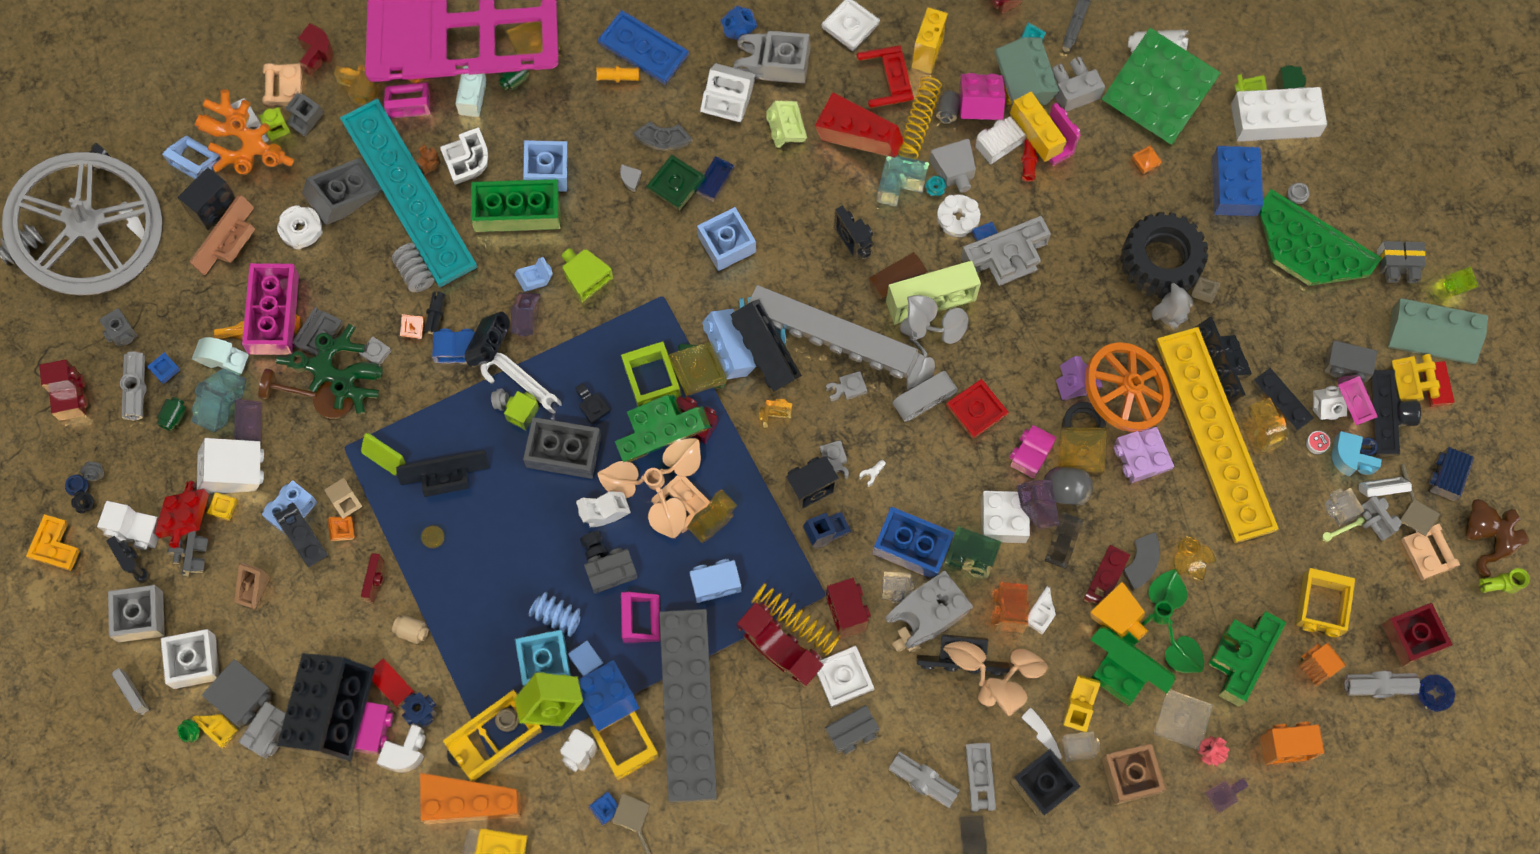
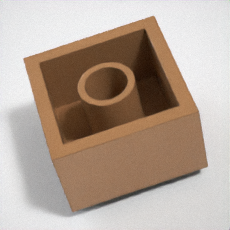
(1133, 774)

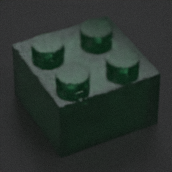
(972, 553)

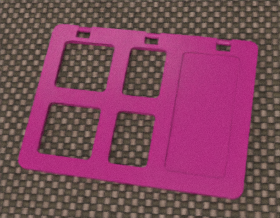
(414, 39)

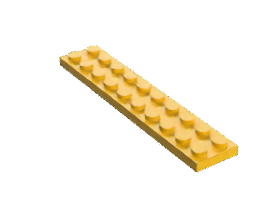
(1216, 435)

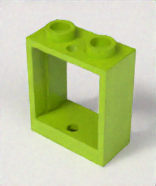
(644, 356)

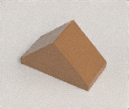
(250, 585)

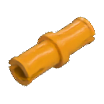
(618, 73)

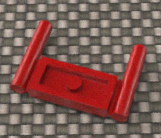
(895, 73)

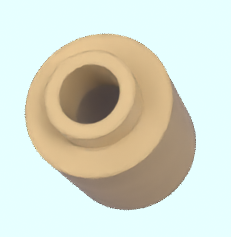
(410, 629)

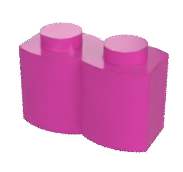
(1033, 451)

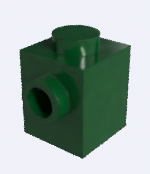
(1290, 78)

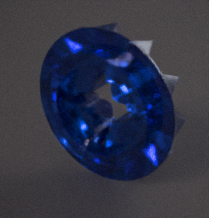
(1442, 686)

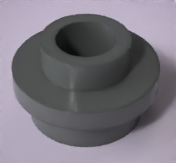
(92, 471)

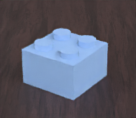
(546, 161)
(726, 239)

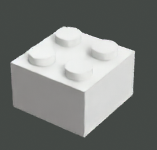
(1003, 517)
(190, 659)

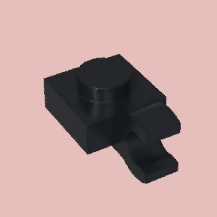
(592, 406)

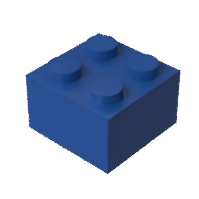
(606, 695)

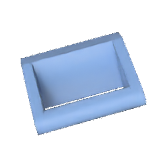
(174, 157)

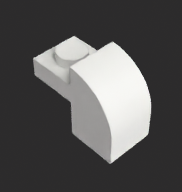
(604, 509)
(403, 758)

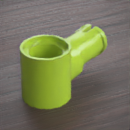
(1504, 582)

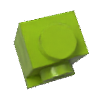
(274, 118)

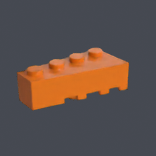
(462, 801)

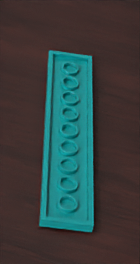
(408, 193)

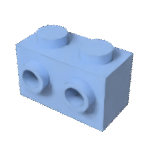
(289, 493)
(715, 580)

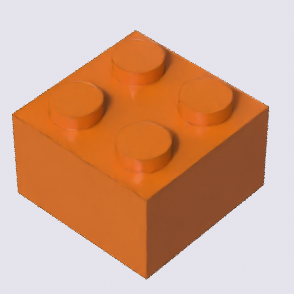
(1291, 744)

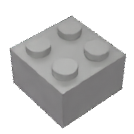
(136, 613)

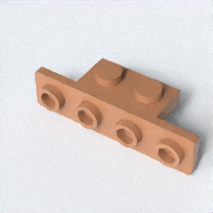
(226, 237)

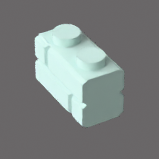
(470, 94)

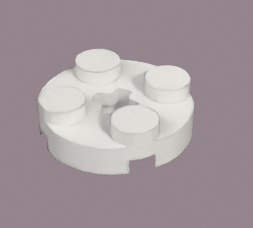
(964, 205)
(304, 237)

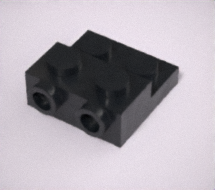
(854, 234)

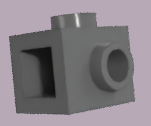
(118, 328)

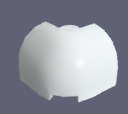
(466, 156)

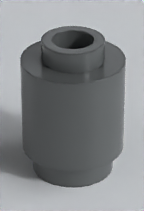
(948, 107)

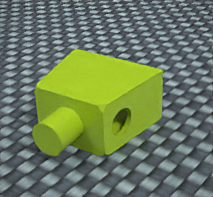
(585, 272)

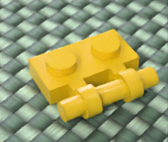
(1408, 378)

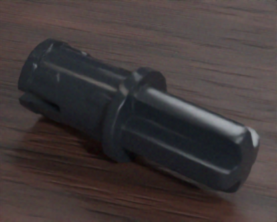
(434, 312)

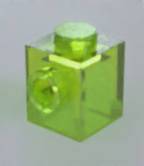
(1460, 281)

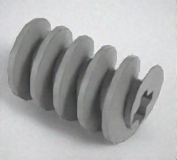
(28, 237)
(412, 268)

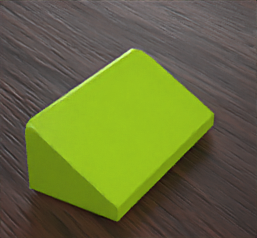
(381, 454)

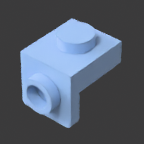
(534, 276)

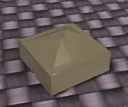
(1205, 289)

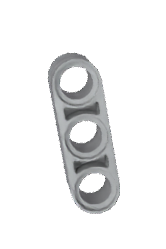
(925, 396)

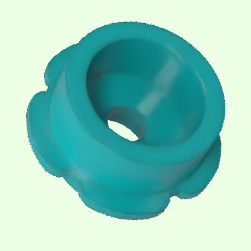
(939, 182)

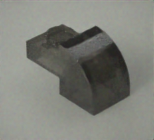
(972, 835)

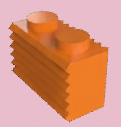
(1321, 663)

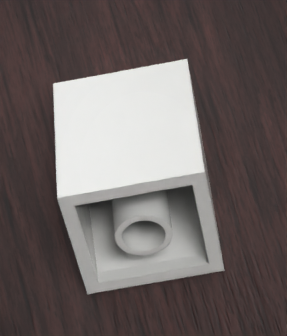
(229, 466)

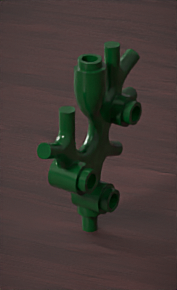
(324, 371)

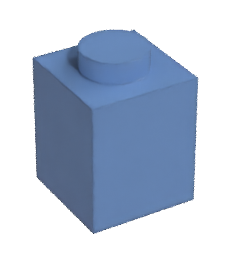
(585, 659)

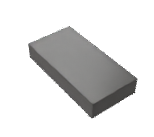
(130, 691)

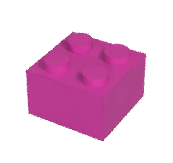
(981, 96)

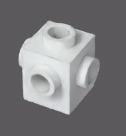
(1329, 403)

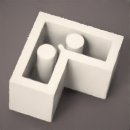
(128, 525)

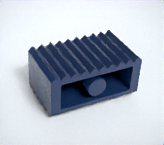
(1450, 473)

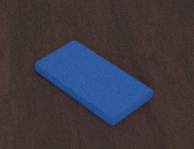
(643, 47)

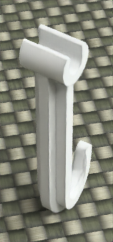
(522, 379)

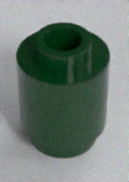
(512, 80)
(171, 414)

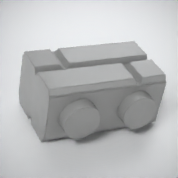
(264, 731)

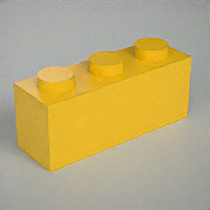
(1038, 126)

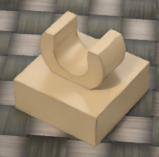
(905, 633)

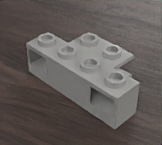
(1009, 252)

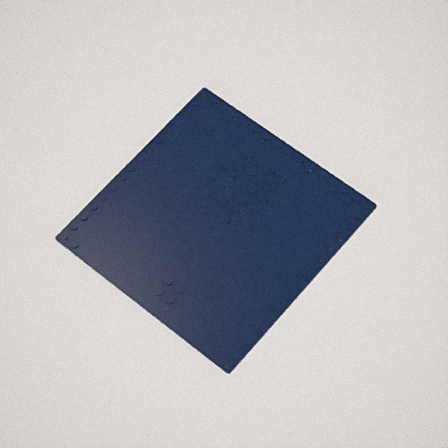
(523, 529)

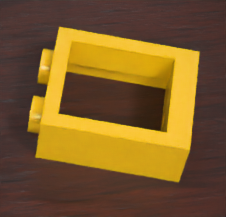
(929, 40)
(1331, 581)
(633, 763)

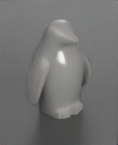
(1173, 307)

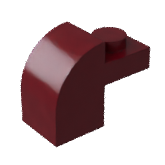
(318, 48)

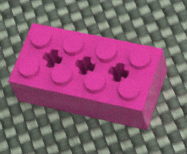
(270, 309)

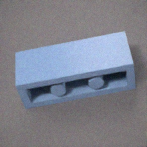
(728, 344)

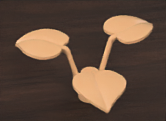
(669, 515)
(1007, 694)

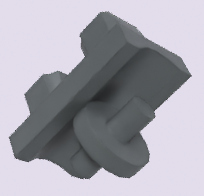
(190, 564)

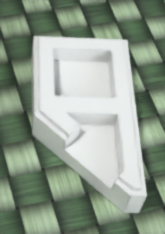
(1042, 612)

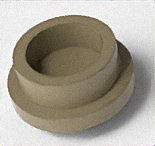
(507, 719)

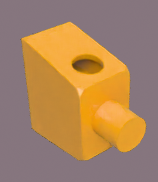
(1120, 613)

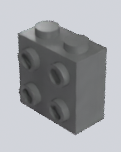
(238, 694)

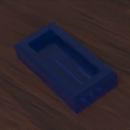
(716, 177)

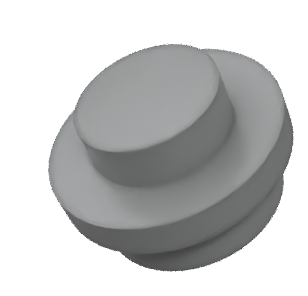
(1298, 193)
(499, 399)

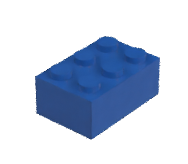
(1237, 181)
(913, 543)

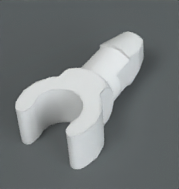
(872, 472)

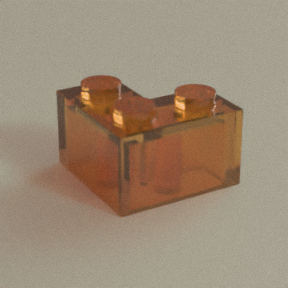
(1011, 608)

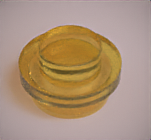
(432, 536)

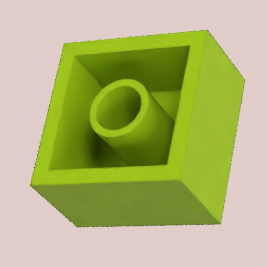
(548, 699)

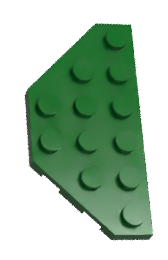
(1310, 246)

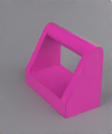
(410, 106)
(1357, 398)
(627, 621)

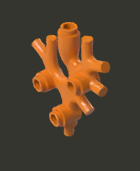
(236, 125)

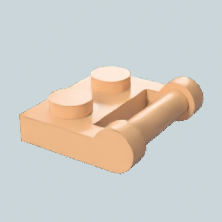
(289, 83)
(687, 493)
(1424, 556)

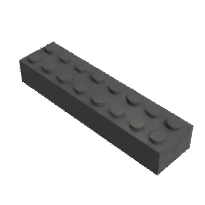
(687, 706)

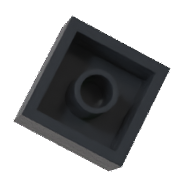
(207, 198)
(811, 482)
(1045, 783)

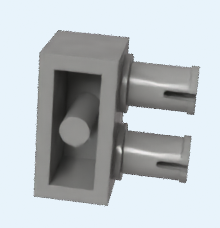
(1078, 90)

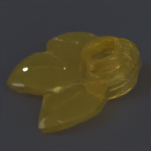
(1194, 561)

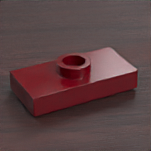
(373, 578)

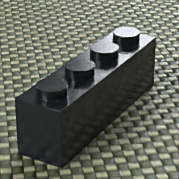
(765, 345)

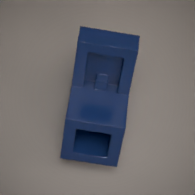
(826, 528)

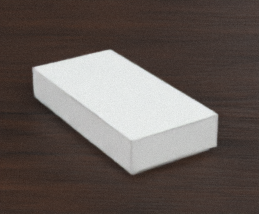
(1385, 486)

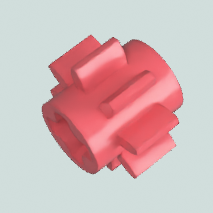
(1213, 750)

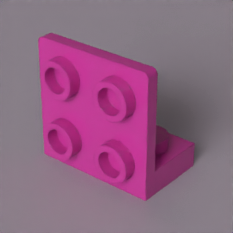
(1069, 131)

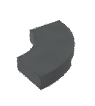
(662, 138)
(1145, 561)

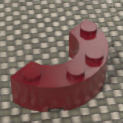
(777, 647)

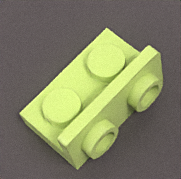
(786, 123)

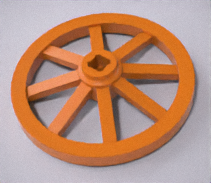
(1129, 385)

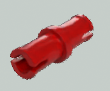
(1029, 161)

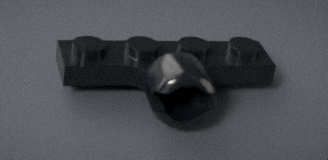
(1391, 413)

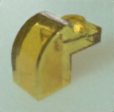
(361, 89)
(1271, 427)
(713, 517)

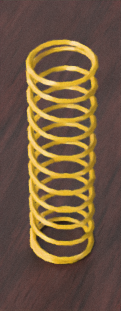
(909, 146)
(776, 599)

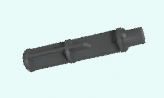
(1075, 24)

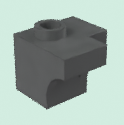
(303, 113)

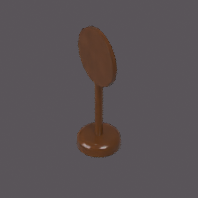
(322, 399)

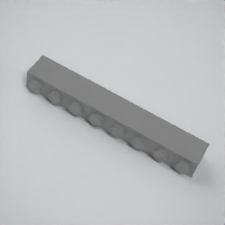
(837, 333)

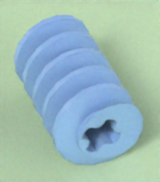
(555, 613)

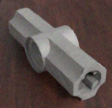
(133, 398)
(1381, 684)
(924, 780)

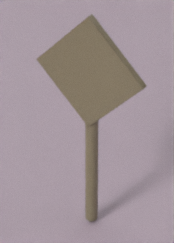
(1418, 515)
(631, 815)

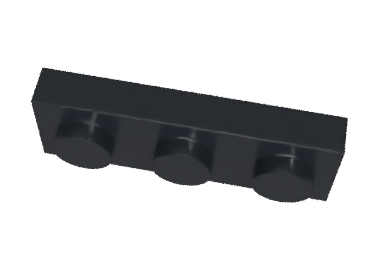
(1283, 399)

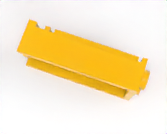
(467, 754)

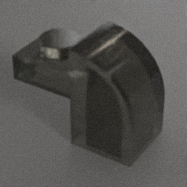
(1063, 540)

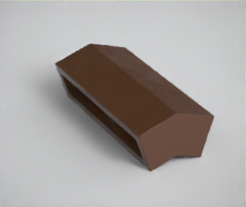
(904, 269)

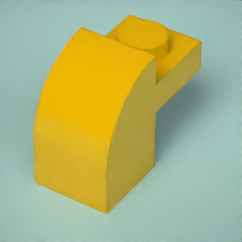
(1080, 703)

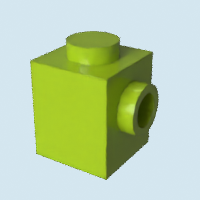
(521, 409)

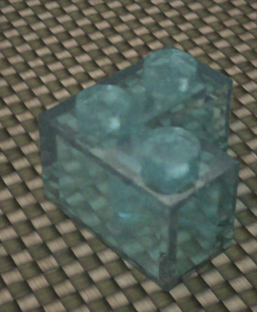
(899, 174)
(215, 398)

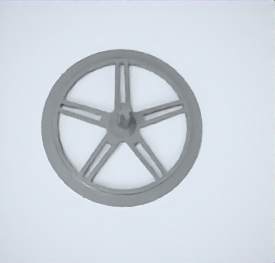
(82, 223)

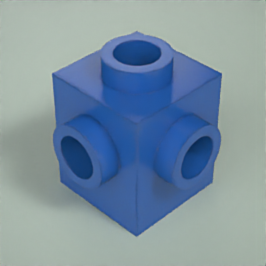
(738, 22)

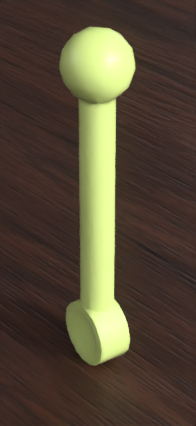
(1328, 536)

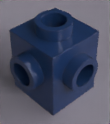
(425, 715)

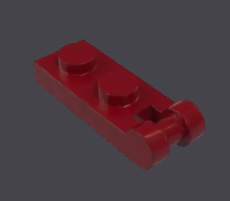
(1107, 574)

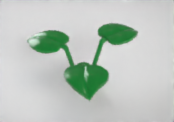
(1169, 594)

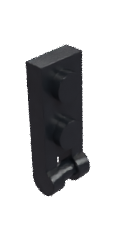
(300, 535)

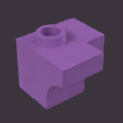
(1073, 379)

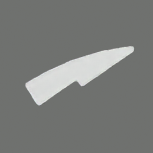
(134, 223)
(1043, 732)

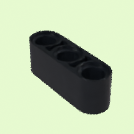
(487, 339)

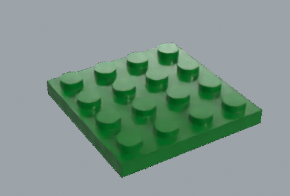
(1161, 86)

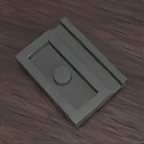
(317, 323)

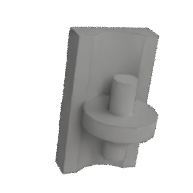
(1379, 519)

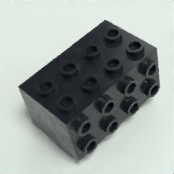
(326, 707)

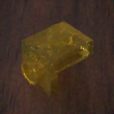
(776, 408)

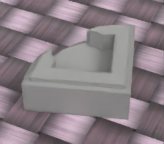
(630, 177)

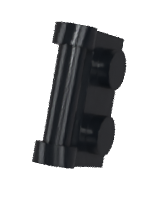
(126, 558)

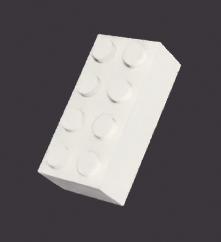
(1278, 114)

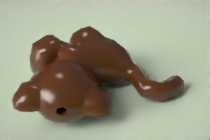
(1486, 523)

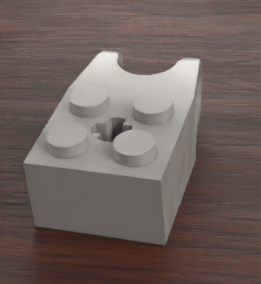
(776, 56)
(931, 609)

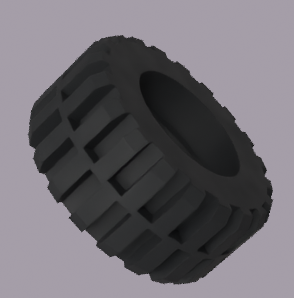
(1174, 232)

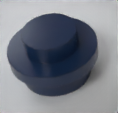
(75, 484)

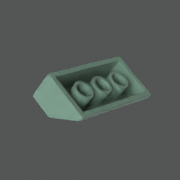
(1437, 331)

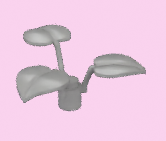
(920, 313)

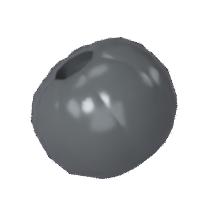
(1070, 485)

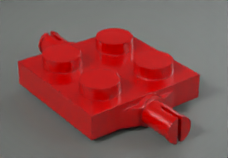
(181, 514)

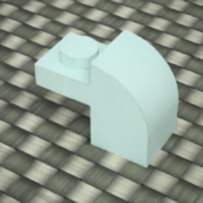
(217, 352)

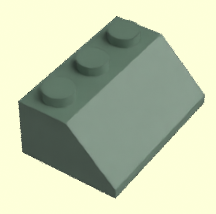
(1027, 70)

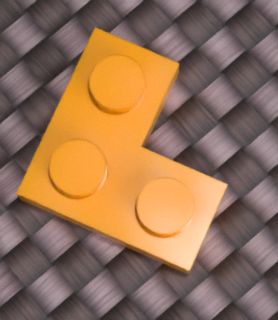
(47, 545)

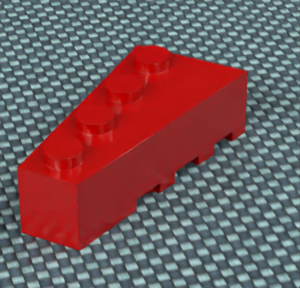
(857, 128)

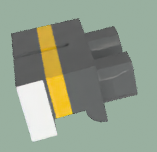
(1402, 259)

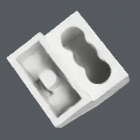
(727, 92)

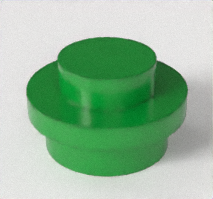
(188, 731)

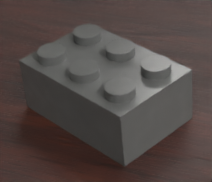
(562, 447)

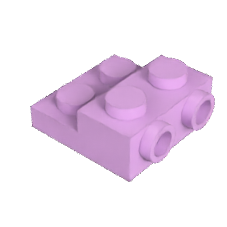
(1143, 454)

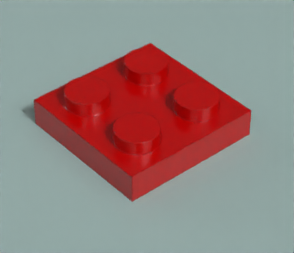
(977, 409)

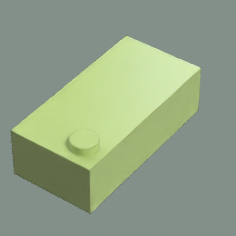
(946, 287)

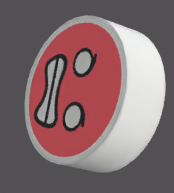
(1318, 442)

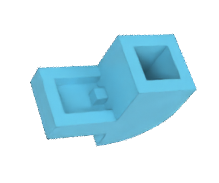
(1347, 455)

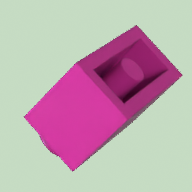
(374, 728)

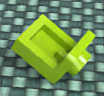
(1252, 84)

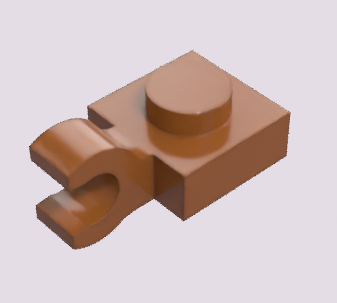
(429, 159)

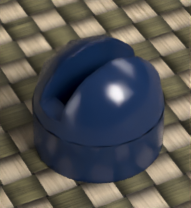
(1368, 442)

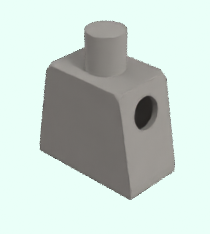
(954, 164)

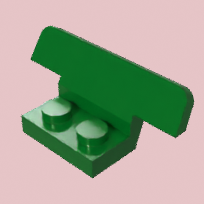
(1127, 667)

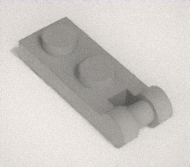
(980, 776)

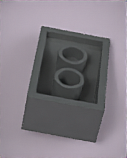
(340, 190)

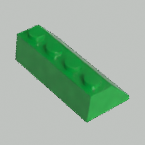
(515, 205)

